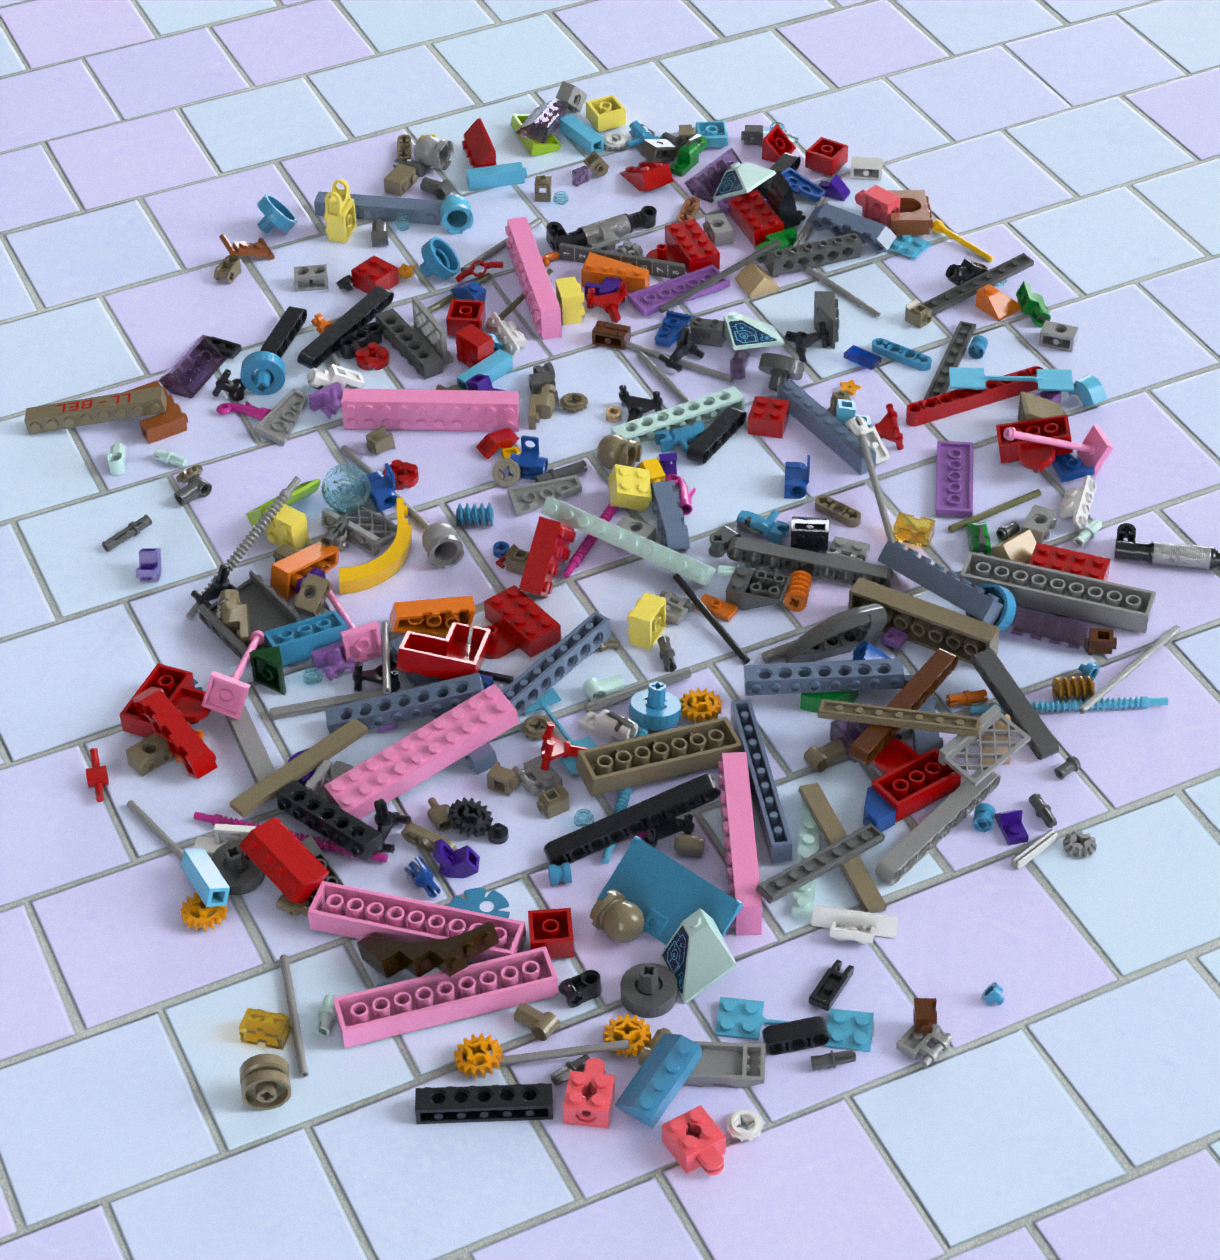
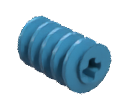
(474, 514)

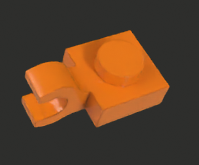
(321, 323)

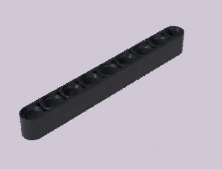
(352, 320)
(632, 820)

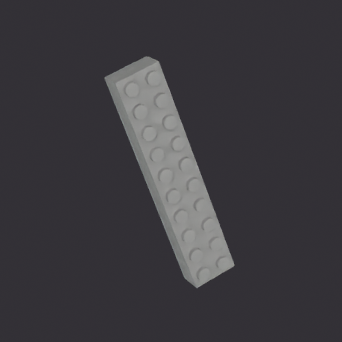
(1064, 592)

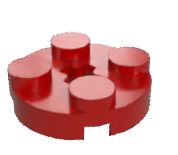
(372, 357)
(405, 474)

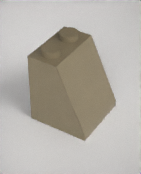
(1036, 407)

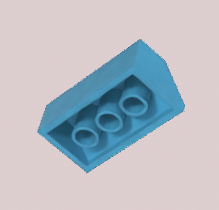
(304, 636)
(660, 1078)

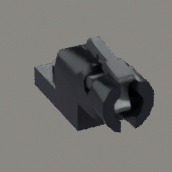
(967, 270)

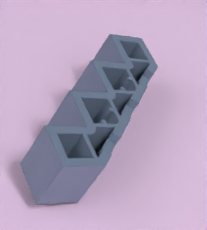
(843, 222)
(669, 515)
(925, 740)

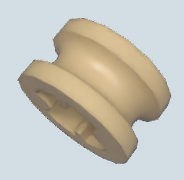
(613, 414)

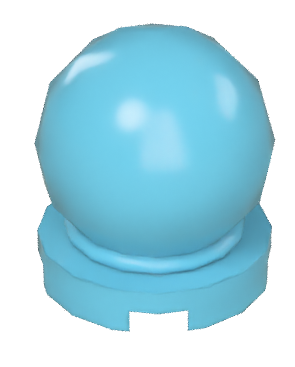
(456, 214)

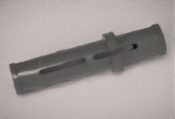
(562, 472)
(133, 529)

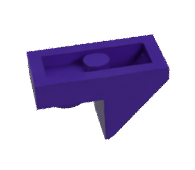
(835, 188)
(668, 463)
(1012, 827)

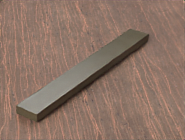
(900, 718)
(298, 767)
(832, 832)

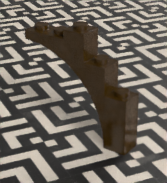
(419, 958)

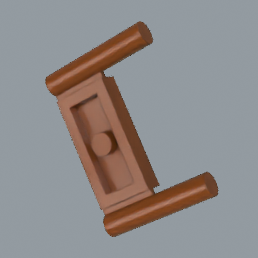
(243, 248)

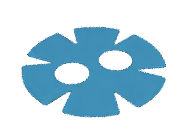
(476, 897)

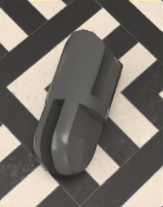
(420, 168)

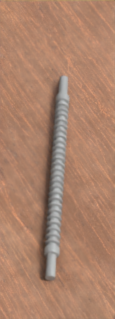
(285, 495)

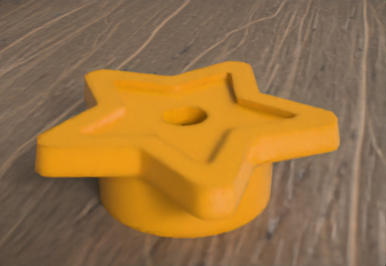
(406, 271)
(850, 387)

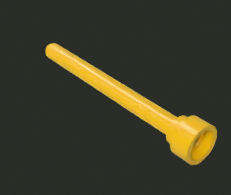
(939, 227)

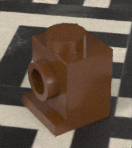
(1101, 641)
(924, 1015)

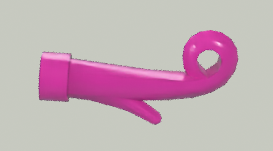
(247, 409)
(684, 494)

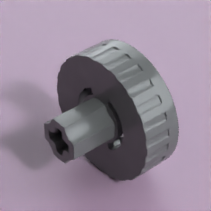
(780, 368)
(234, 859)
(649, 979)

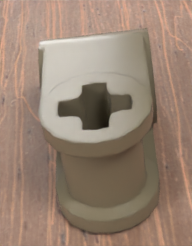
(228, 269)

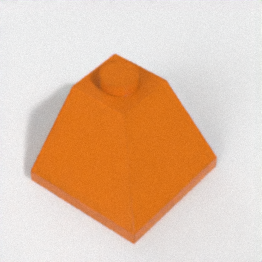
(995, 303)

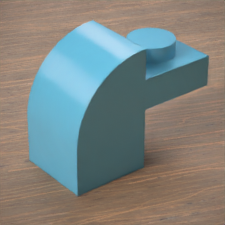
(1090, 390)
(846, 410)

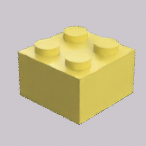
(605, 113)
(570, 300)
(629, 487)
(288, 527)
(647, 621)

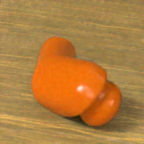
(550, 257)

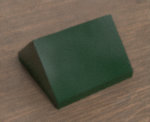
(268, 668)

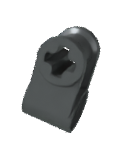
(720, 541)

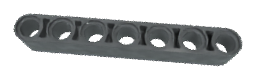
(1014, 703)

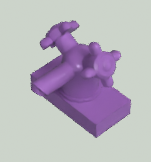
(328, 396)
(333, 658)

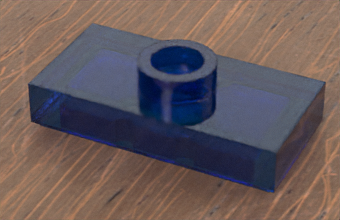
(862, 357)

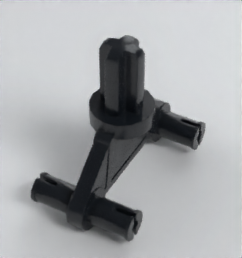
(805, 340)
(683, 348)
(637, 405)
(219, 584)
(375, 676)
(385, 821)
(669, 828)

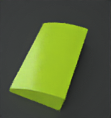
(534, 147)
(299, 493)

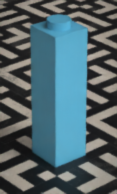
(581, 134)
(495, 176)
(494, 366)
(205, 877)

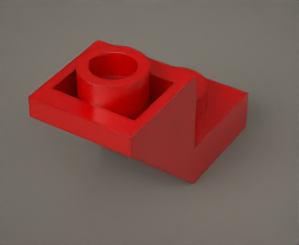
(492, 441)

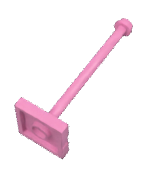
(1092, 451)
(358, 642)
(227, 693)

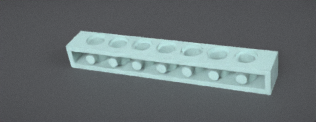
(700, 409)

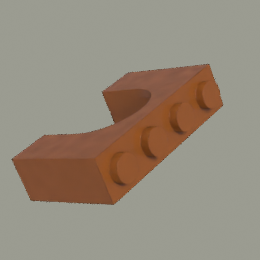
(919, 218)
(163, 424)

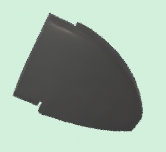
(853, 624)

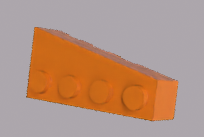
(598, 267)
(289, 570)
(431, 615)

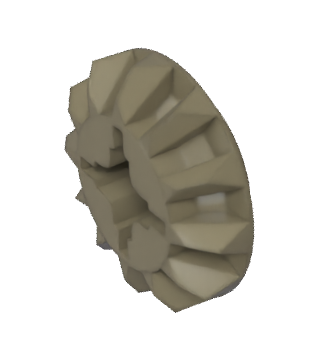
(579, 399)
(187, 474)
(499, 476)
(533, 723)

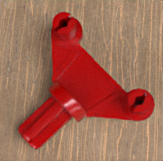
(608, 302)
(889, 428)
(555, 748)

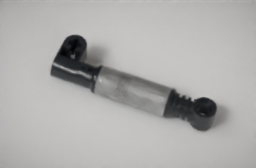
(621, 224)
(1164, 553)

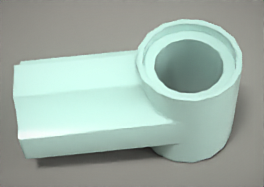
(116, 459)
(596, 689)

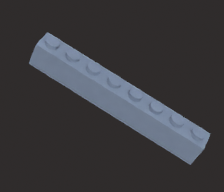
(388, 208)
(824, 426)
(940, 582)

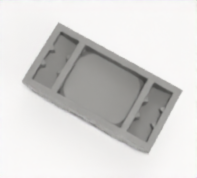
(729, 1064)

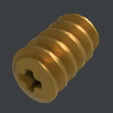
(1072, 687)

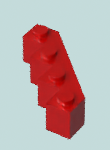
(179, 735)

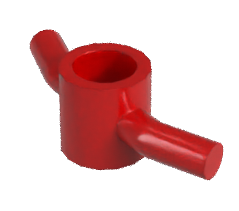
(492, 264)
(97, 775)

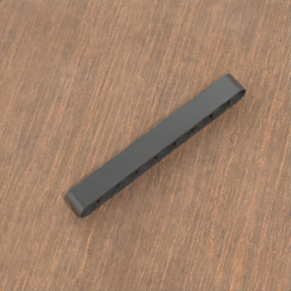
(814, 563)

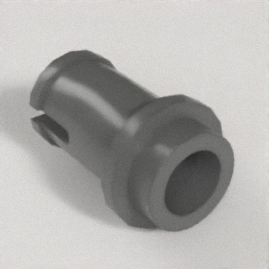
(1004, 532)
(1071, 764)

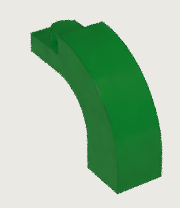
(812, 701)

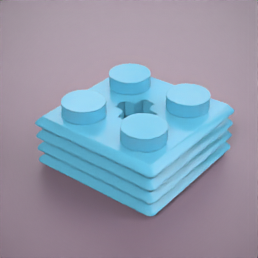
(715, 133)

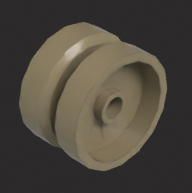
(265, 1081)

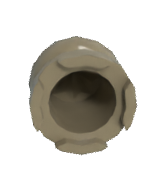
(618, 450)
(618, 917)

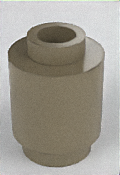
(689, 845)

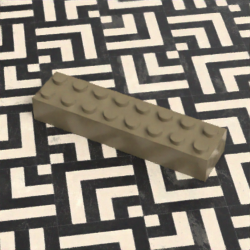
(927, 622)
(656, 756)

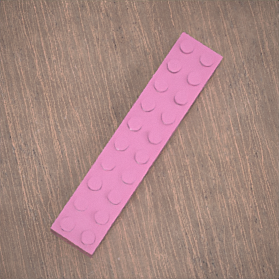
(533, 278)
(430, 409)
(423, 752)
(740, 842)
(362, 912)
(445, 999)

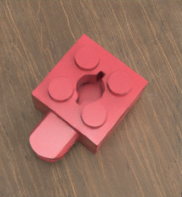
(878, 204)
(589, 1096)
(695, 1141)

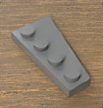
(282, 418)
(533, 495)

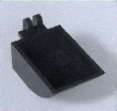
(782, 201)
(810, 533)

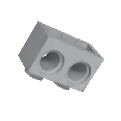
(311, 278)

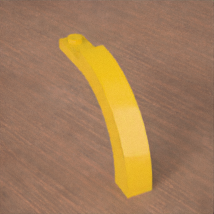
(386, 565)

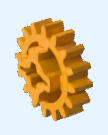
(700, 705)
(198, 915)
(628, 1029)
(478, 1056)

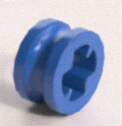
(500, 545)

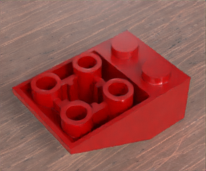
(648, 175)

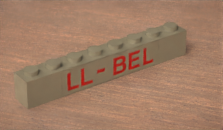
(95, 410)

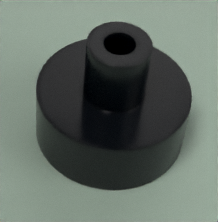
(345, 283)
(498, 833)

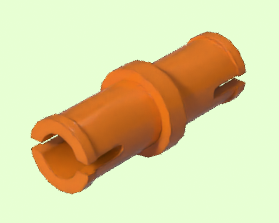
(966, 698)

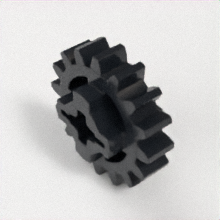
(470, 817)

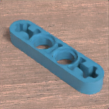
(918, 361)

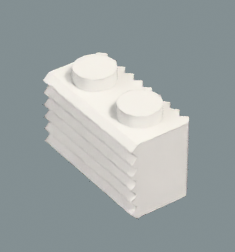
(866, 168)

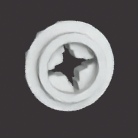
(615, 141)
(750, 1119)

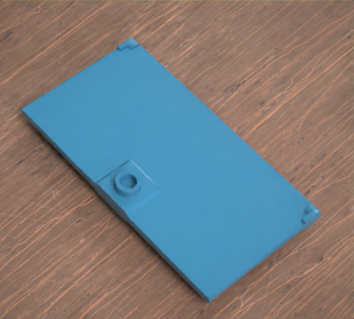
(667, 891)

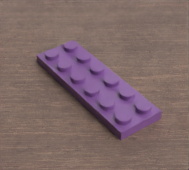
(651, 298)
(954, 479)

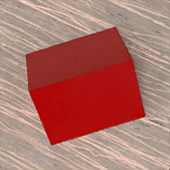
(776, 144)

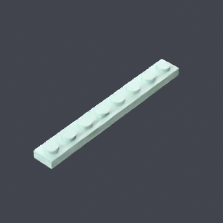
(807, 845)

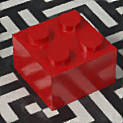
(826, 156)
(374, 273)
(463, 313)
(473, 345)
(768, 417)
(553, 930)

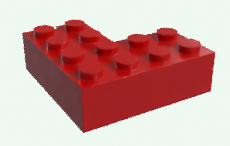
(547, 548)
(441, 656)

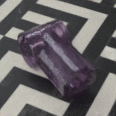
(739, 363)

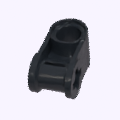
(581, 988)

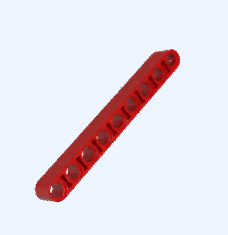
(968, 399)

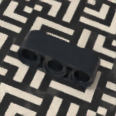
(359, 339)
(795, 1035)

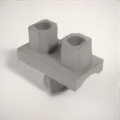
(603, 238)

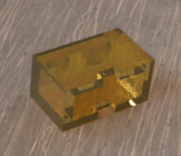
(914, 530)
(265, 1027)

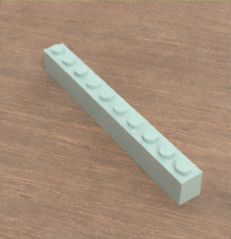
(628, 541)

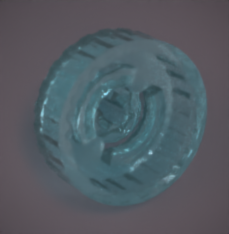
(343, 496)

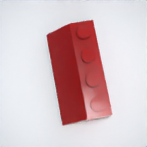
(478, 146)
(284, 860)

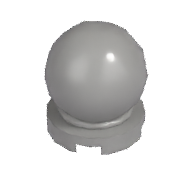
(433, 152)
(442, 544)

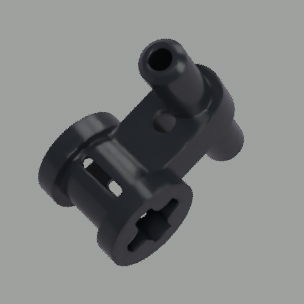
(229, 386)

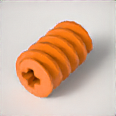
(797, 591)

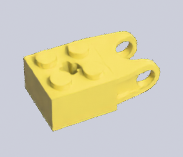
(339, 213)

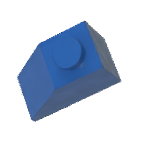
(469, 291)
(878, 811)

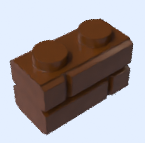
(611, 335)

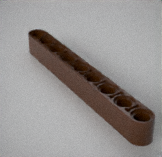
(911, 697)

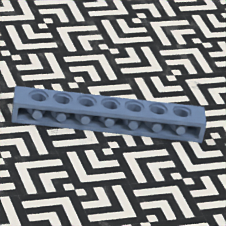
(558, 662)
(823, 676)
(406, 704)

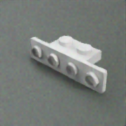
(507, 334)
(1078, 502)
(223, 834)
(853, 924)

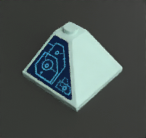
(741, 179)
(749, 333)
(697, 955)

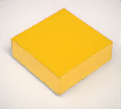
(506, 452)

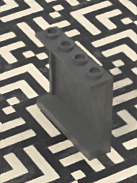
(265, 613)

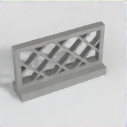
(430, 330)
(358, 533)
(961, 742)

